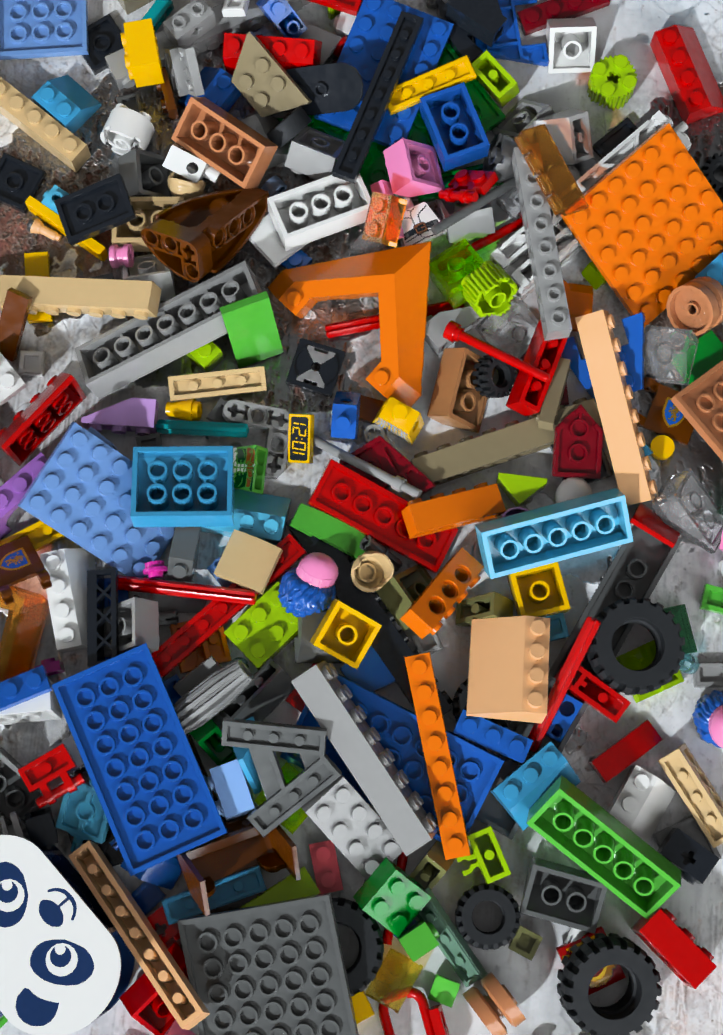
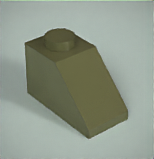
(483, 606)
(431, 866)

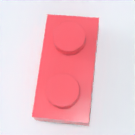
(325, 867)

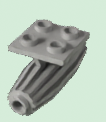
(209, 691)

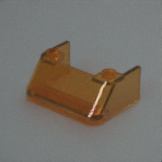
(21, 632)

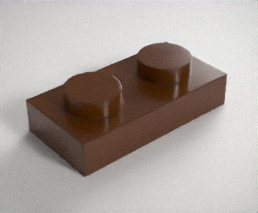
(168, 103)

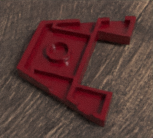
(388, 458)

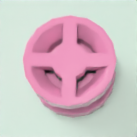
(121, 255)

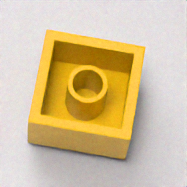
(142, 53)
(539, 591)
(345, 633)

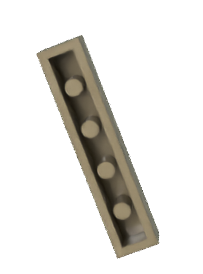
(550, 406)

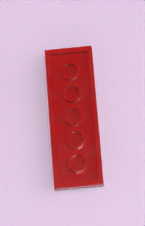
(376, 514)

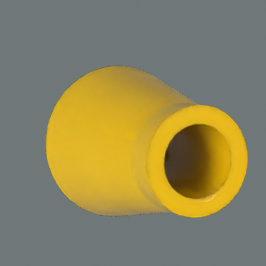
(186, 410)

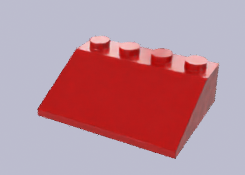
(41, 417)

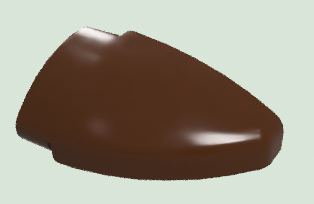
(205, 230)

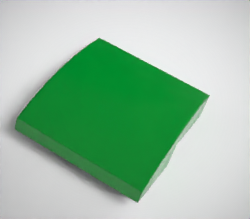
(707, 356)

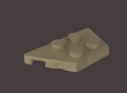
(265, 81)

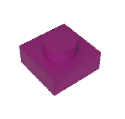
(52, 666)

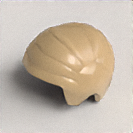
(183, 187)
(371, 571)

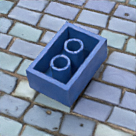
(454, 127)

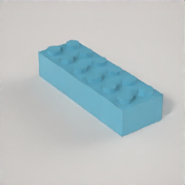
(554, 533)

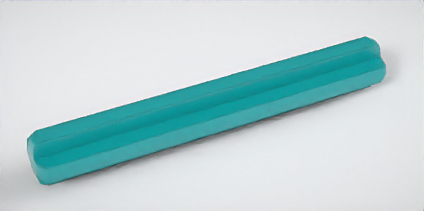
(202, 428)

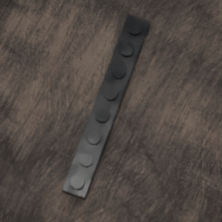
(377, 97)

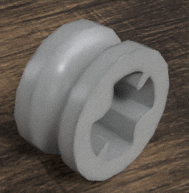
(374, 427)

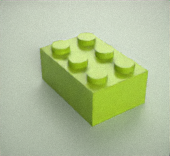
(263, 629)

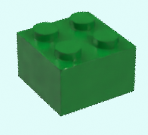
(392, 897)

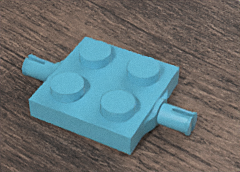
(83, 816)

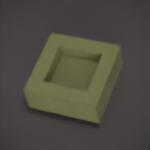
(525, 943)

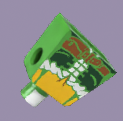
(250, 468)

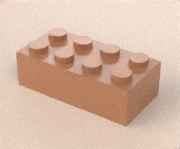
(224, 142)

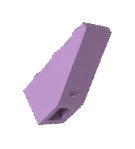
(131, 415)

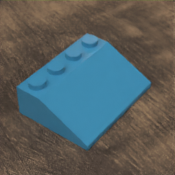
(182, 486)

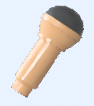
(36, 226)

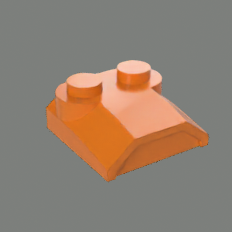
(579, 301)

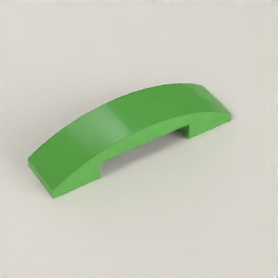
(328, 529)

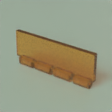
(555, 174)

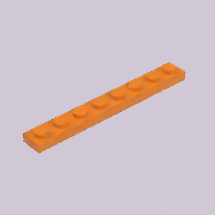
(437, 756)

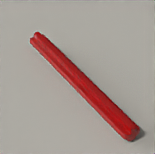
(372, 322)
(188, 590)
(565, 679)

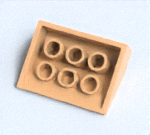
(509, 668)

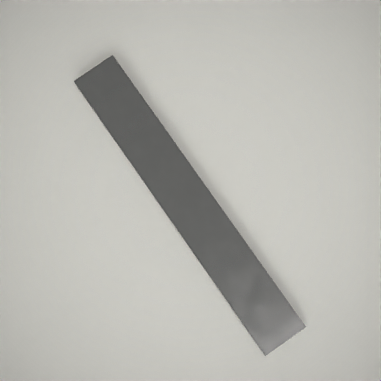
(631, 574)

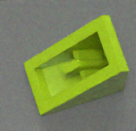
(520, 487)

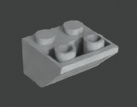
(570, 133)

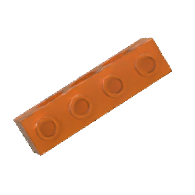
(451, 580)

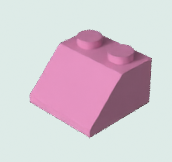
(413, 168)

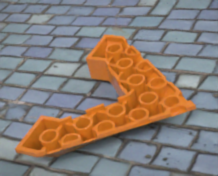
(400, 283)

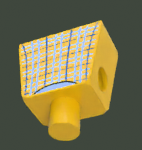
(399, 420)

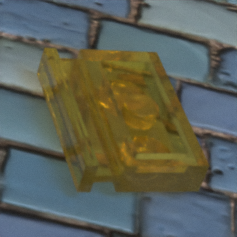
(394, 980)

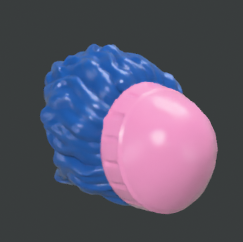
(309, 585)
(709, 718)

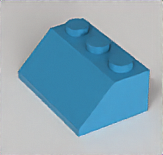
(531, 780)

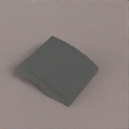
(304, 650)

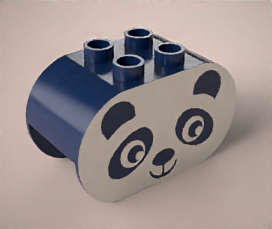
(56, 944)

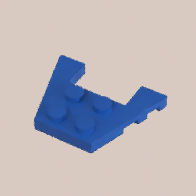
(509, 43)
(631, 354)

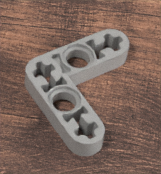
(273, 429)

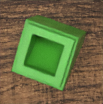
(443, 990)

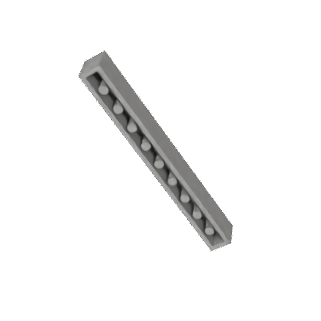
(211, 40)

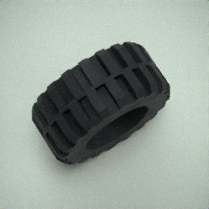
(666, 639)
(370, 943)
(636, 1003)

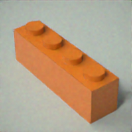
(453, 510)

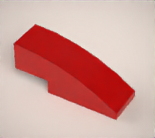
(625, 751)

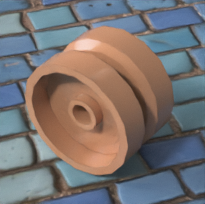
(696, 305)
(495, 1005)

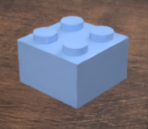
(232, 789)

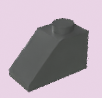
(184, 553)

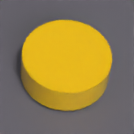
(662, 447)

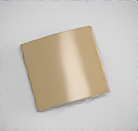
(248, 561)

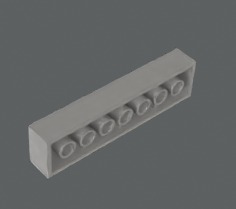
(179, 328)
(366, 757)

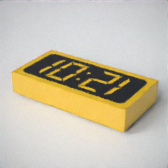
(300, 438)

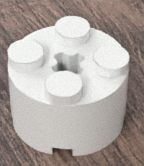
(127, 130)

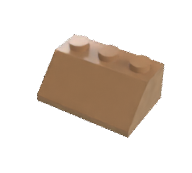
(454, 395)

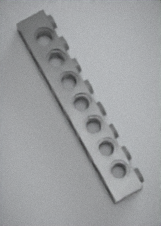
(542, 251)

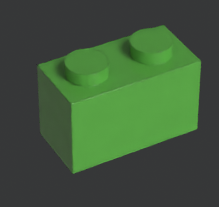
(419, 939)

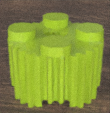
(612, 82)
(489, 290)

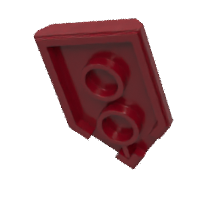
(577, 446)

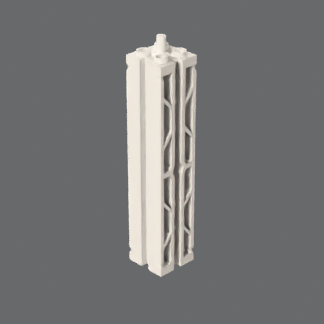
(514, 254)

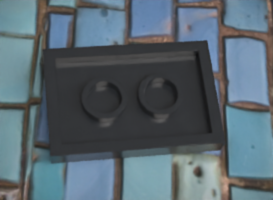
(95, 209)

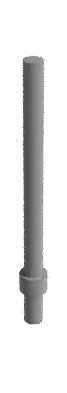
(397, 483)

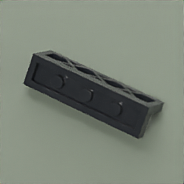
(96, 616)

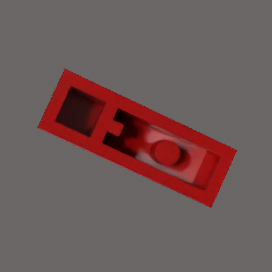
(597, 694)

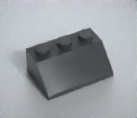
(562, 895)

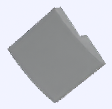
(183, 70)

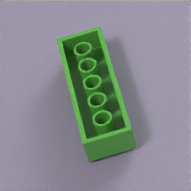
(604, 847)

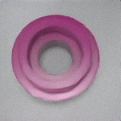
(155, 569)

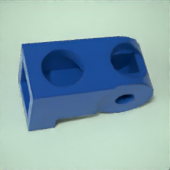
(564, 717)

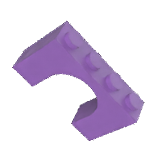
(15, 488)

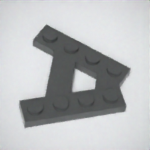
(263, 741)

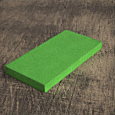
(252, 329)

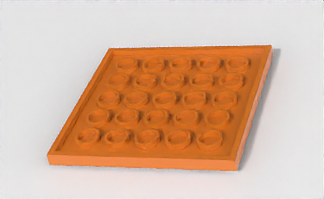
(650, 223)

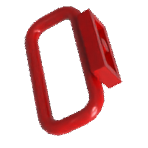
(432, 1017)

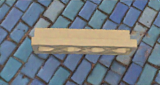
(217, 383)
(695, 792)

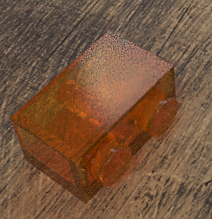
(384, 219)

